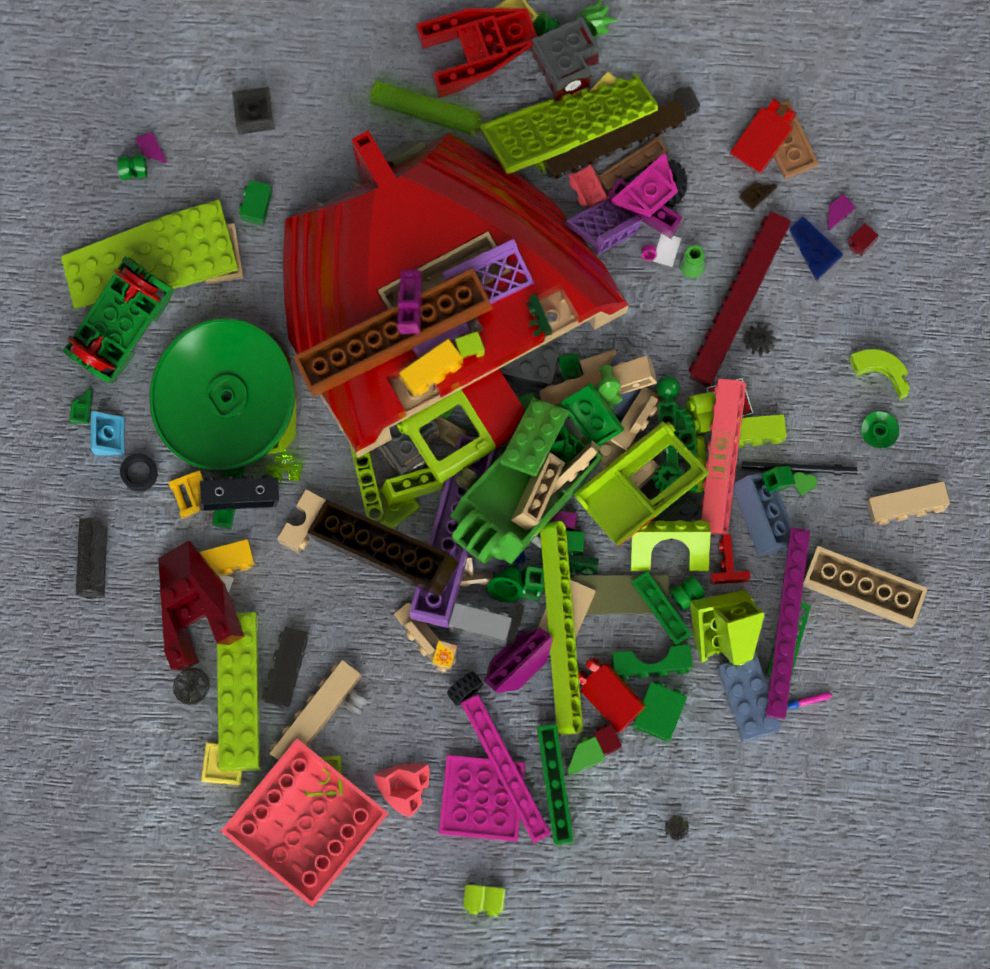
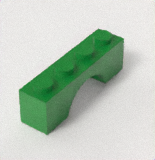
(677, 660)

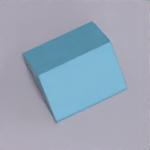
(107, 434)

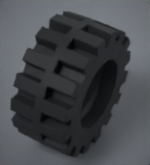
(464, 688)

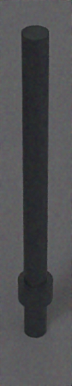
(836, 470)

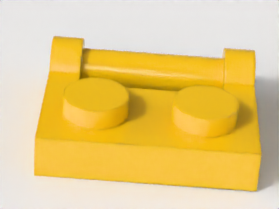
(191, 483)

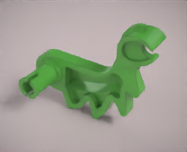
(607, 387)

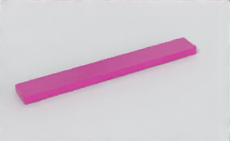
(505, 768)

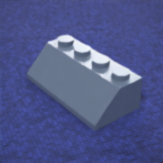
(763, 514)

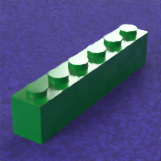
(555, 785)

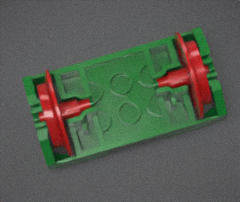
(118, 320)

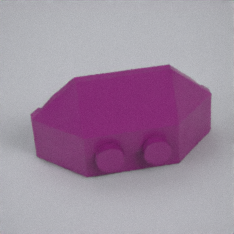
(519, 663)

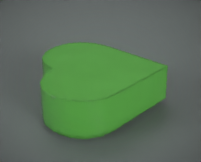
(804, 482)

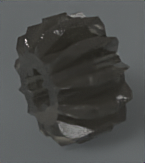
(760, 333)

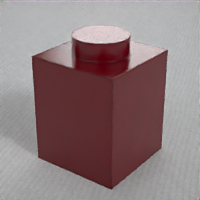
(862, 239)
(607, 739)

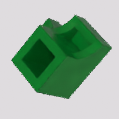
(532, 583)

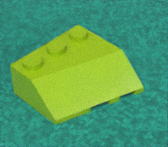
(703, 621)

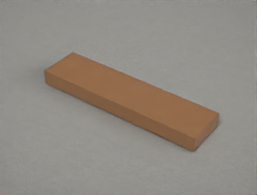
(633, 163)

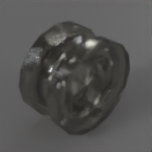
(475, 325)

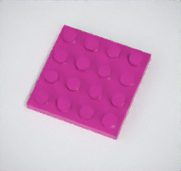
(477, 801)

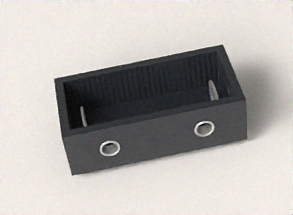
(238, 493)

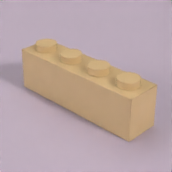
(538, 493)
(908, 503)

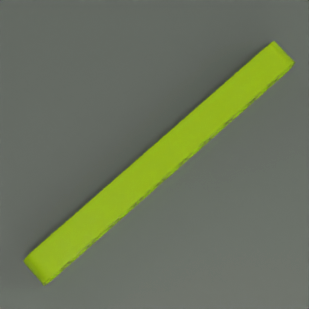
(561, 628)

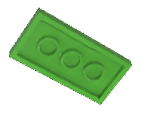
(534, 437)

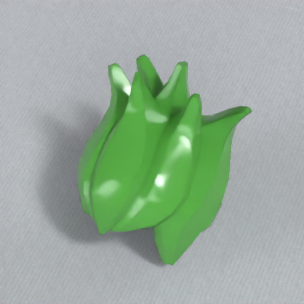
(596, 18)

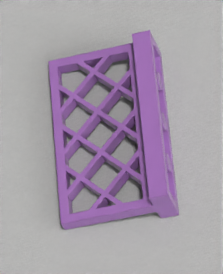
(613, 234)
(488, 258)

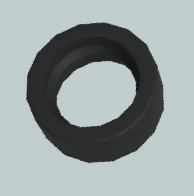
(138, 486)

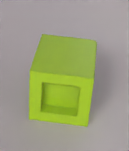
(470, 345)

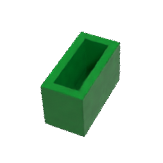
(256, 202)

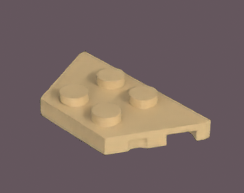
(578, 463)

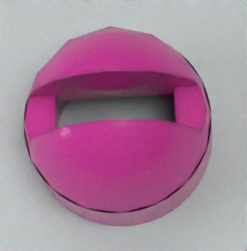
(649, 257)

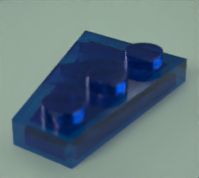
(814, 247)

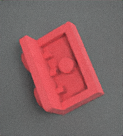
(588, 187)

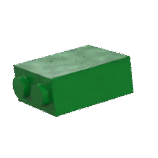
(661, 711)

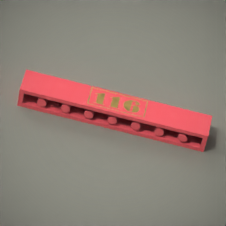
(723, 454)

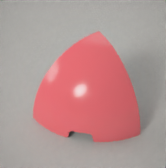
(403, 786)

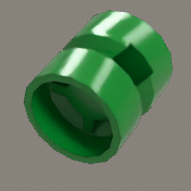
(132, 167)
(687, 592)

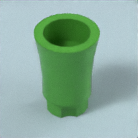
(693, 267)

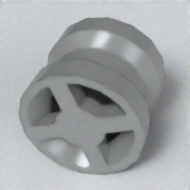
(355, 703)

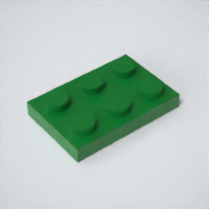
(592, 415)

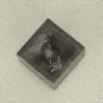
(253, 110)

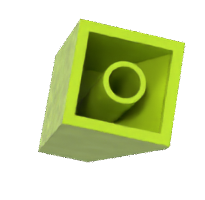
(738, 629)

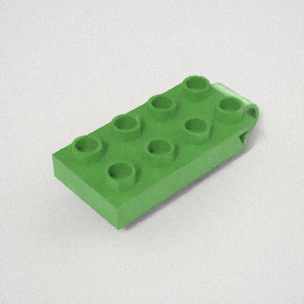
(490, 503)

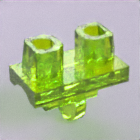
(293, 468)

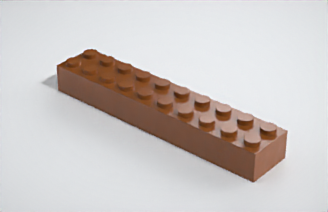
(379, 337)

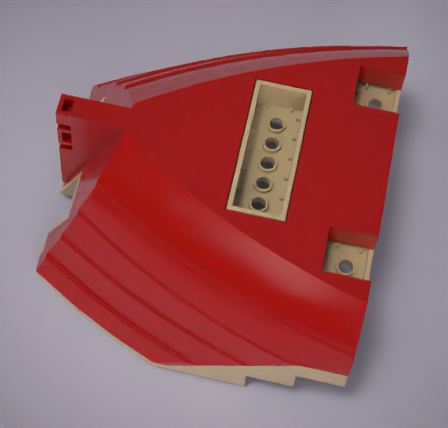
(430, 217)

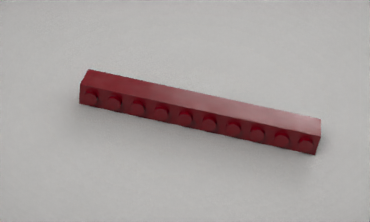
(740, 299)

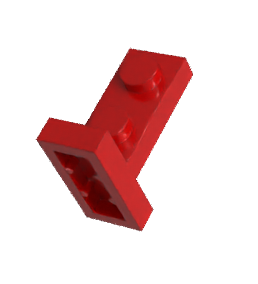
(727, 565)

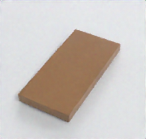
(795, 152)

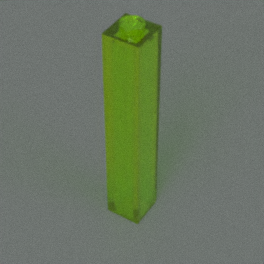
(425, 108)

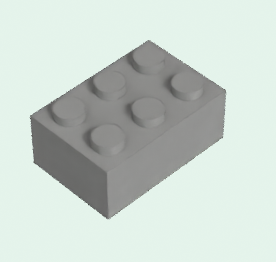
(480, 623)

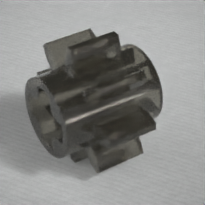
(676, 828)

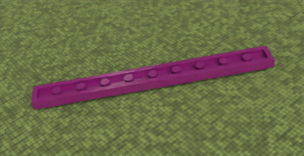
(787, 623)

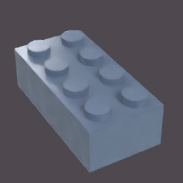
(747, 699)

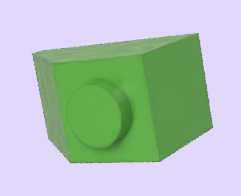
(586, 755)

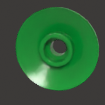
(881, 421)

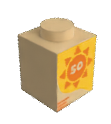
(444, 656)

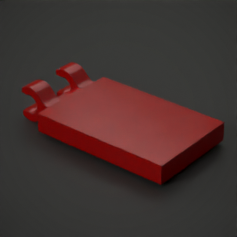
(763, 137)
(610, 694)

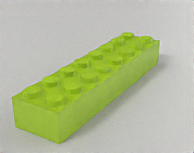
(239, 700)

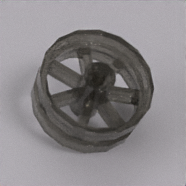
(191, 686)

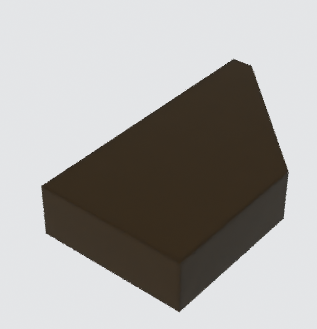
(756, 194)

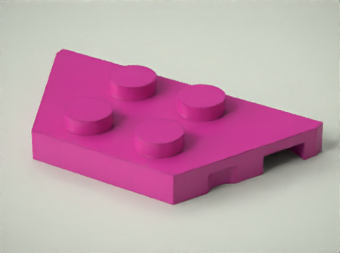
(649, 189)

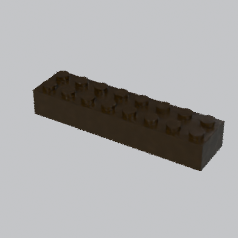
(383, 548)

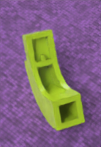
(882, 362)

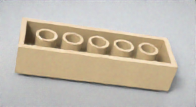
(864, 587)

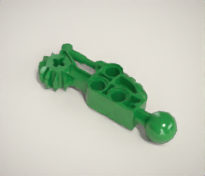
(668, 388)

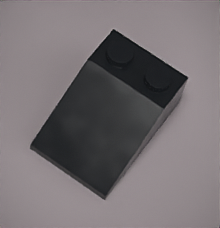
(681, 509)

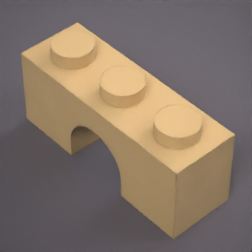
(296, 536)

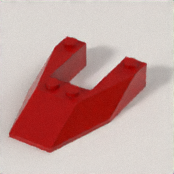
(487, 38)

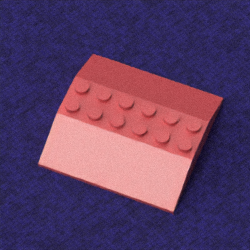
(301, 836)

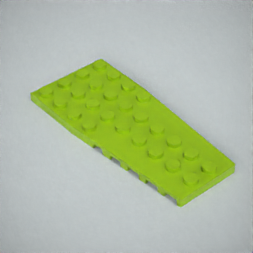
(562, 125)
(174, 248)

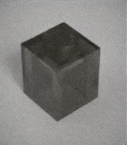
(687, 100)

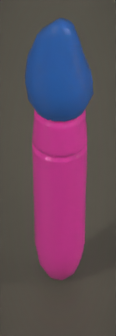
(808, 700)

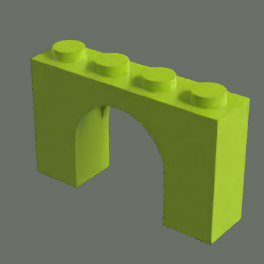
(693, 533)

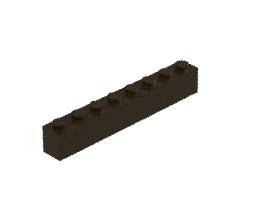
(655, 123)

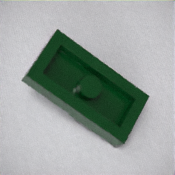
(534, 307)
(583, 564)

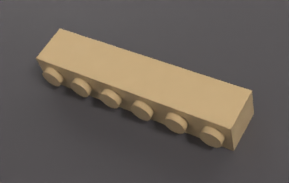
(631, 376)
(319, 708)

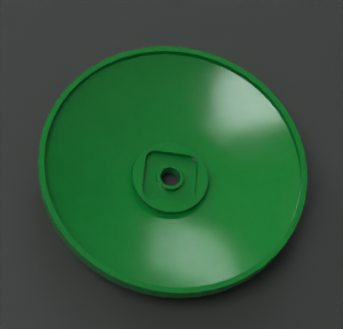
(191, 388)

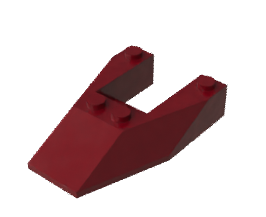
(188, 594)

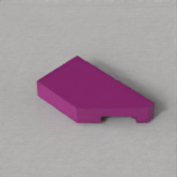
(150, 147)
(839, 210)

